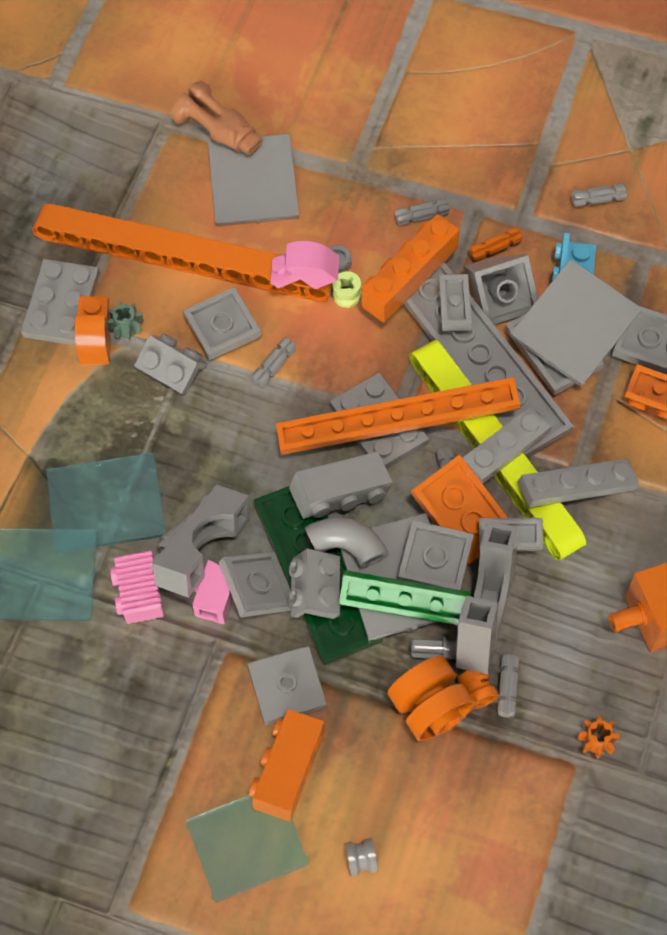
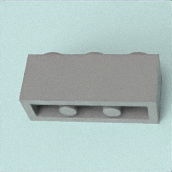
(340, 485)

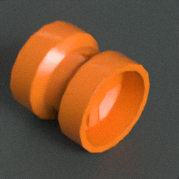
(479, 688)

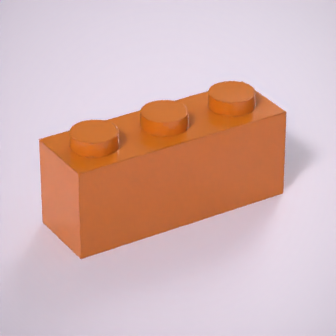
(287, 764)

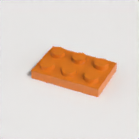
(457, 500)

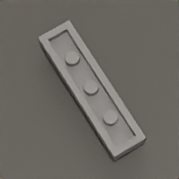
(578, 482)

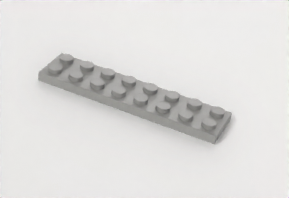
(487, 357)

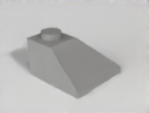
(502, 286)

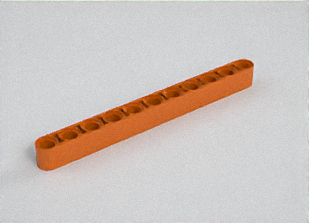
(166, 249)

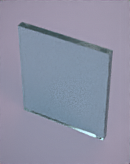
(244, 847)

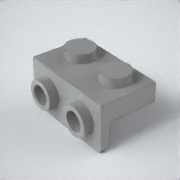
(169, 363)
(315, 584)

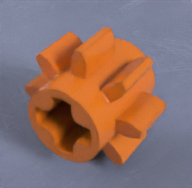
(591, 741)

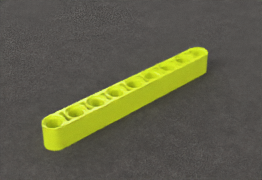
(441, 373)

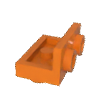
(648, 389)

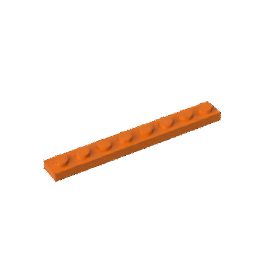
(398, 416)

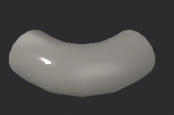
(349, 535)

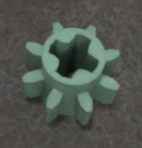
(125, 321)

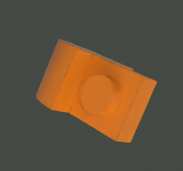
(92, 330)

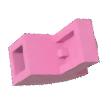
(305, 261)
(213, 595)

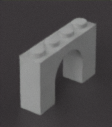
(484, 612)

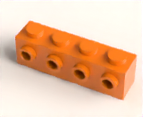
(409, 267)

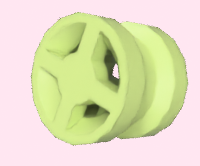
(349, 296)

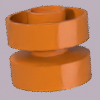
(431, 698)

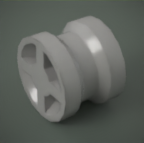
(361, 857)

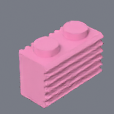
(138, 594)

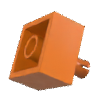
(646, 607)

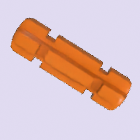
(495, 244)

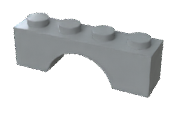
(218, 515)

